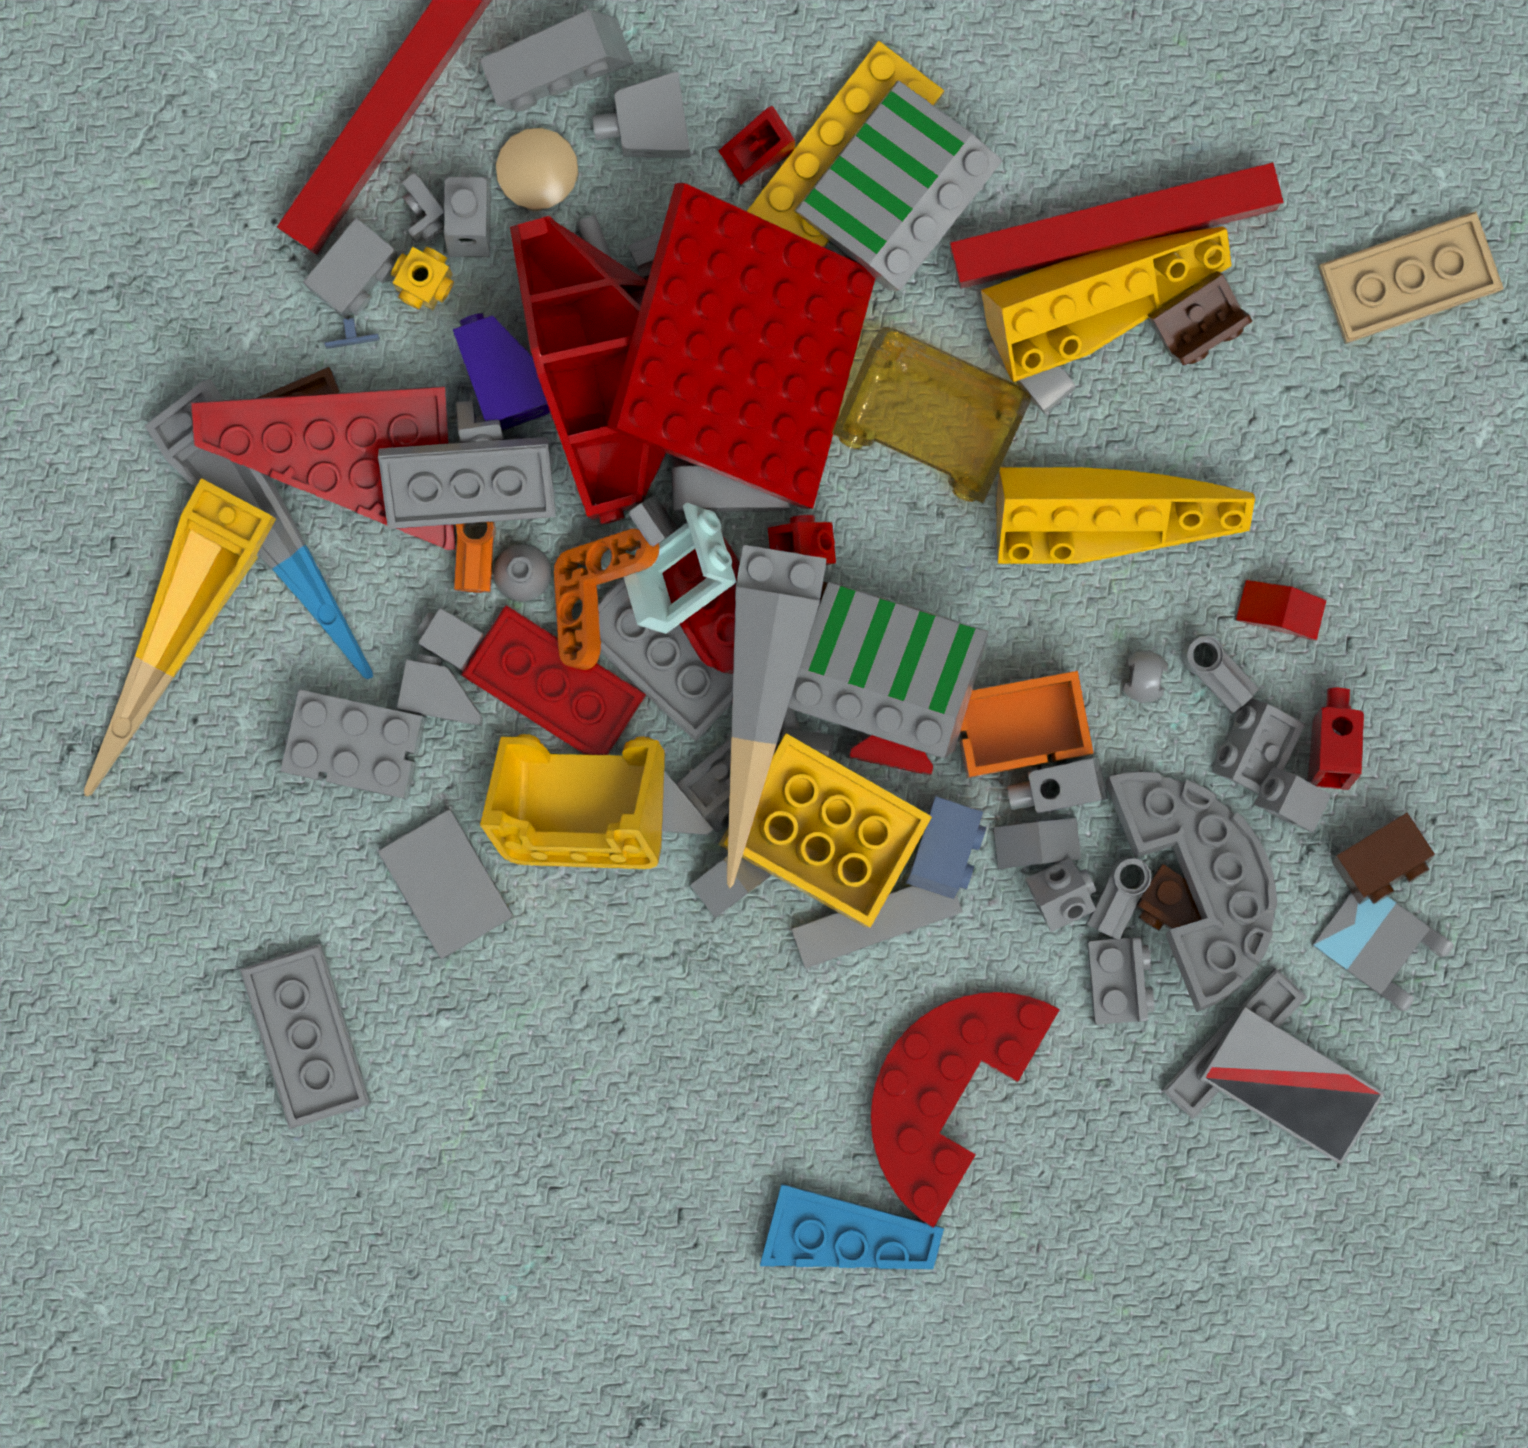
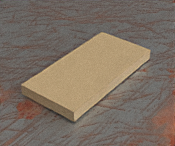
(1410, 277)

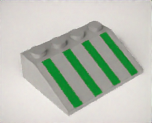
(898, 186)
(888, 670)

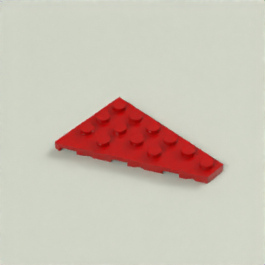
(328, 442)

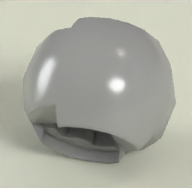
(1145, 676)

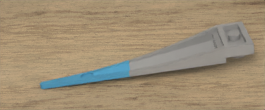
(284, 546)

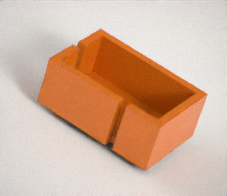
(1024, 723)

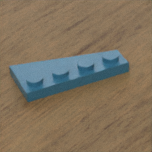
(836, 1233)

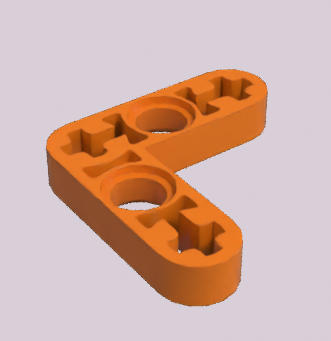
(581, 584)

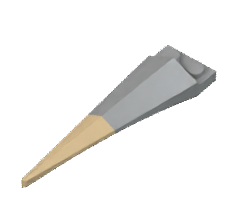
(773, 621)

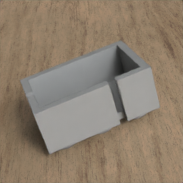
(353, 744)

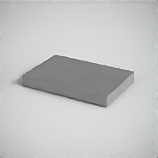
(445, 884)

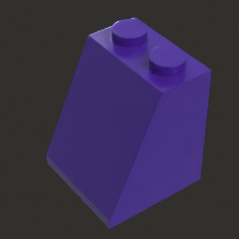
(500, 372)

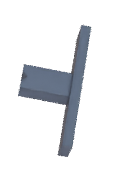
(351, 336)

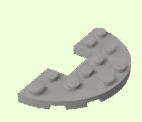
(1223, 871)

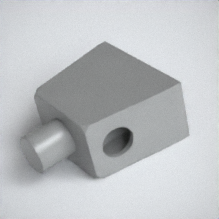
(648, 119)
(467, 216)
(1078, 781)

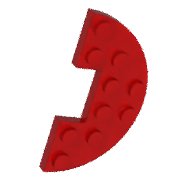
(927, 1078)

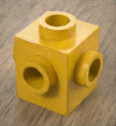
(429, 291)

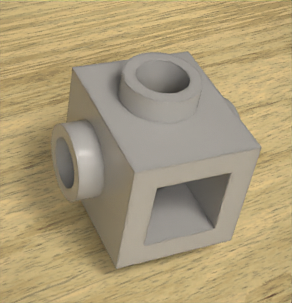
(1062, 893)

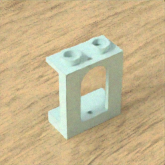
(648, 588)

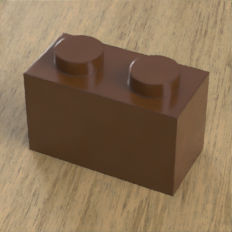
(1384, 859)

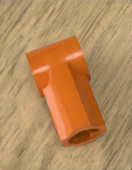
(474, 560)

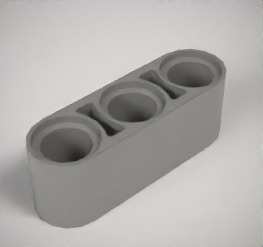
(718, 492)

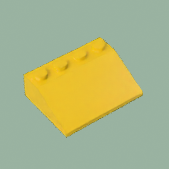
(831, 832)

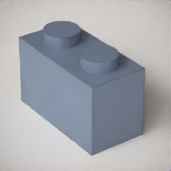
(945, 848)

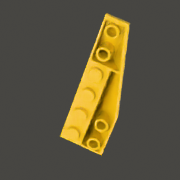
(1095, 297)
(1108, 513)

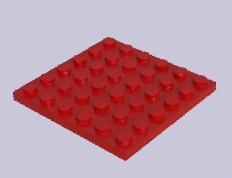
(742, 347)

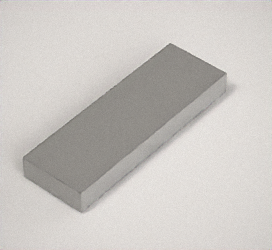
(653, 520)

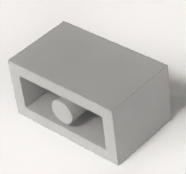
(352, 269)

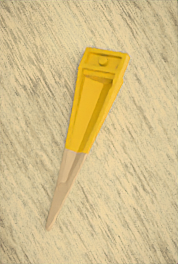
(205, 565)

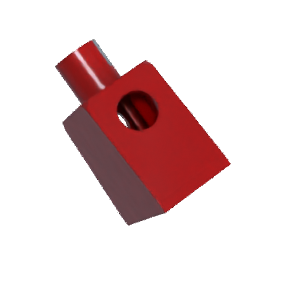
(1336, 758)

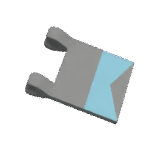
(1376, 942)

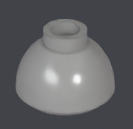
(522, 572)

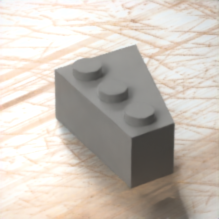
(556, 60)

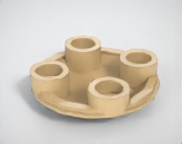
(537, 169)

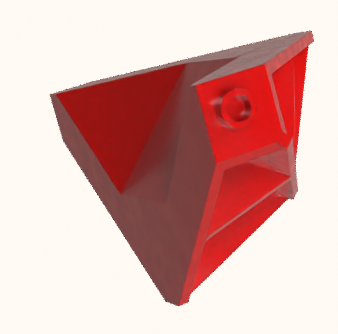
(579, 333)

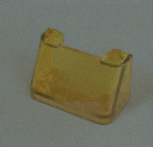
(933, 411)

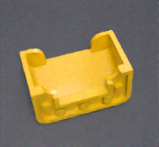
(576, 806)

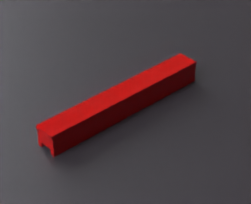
(379, 120)
(1116, 224)

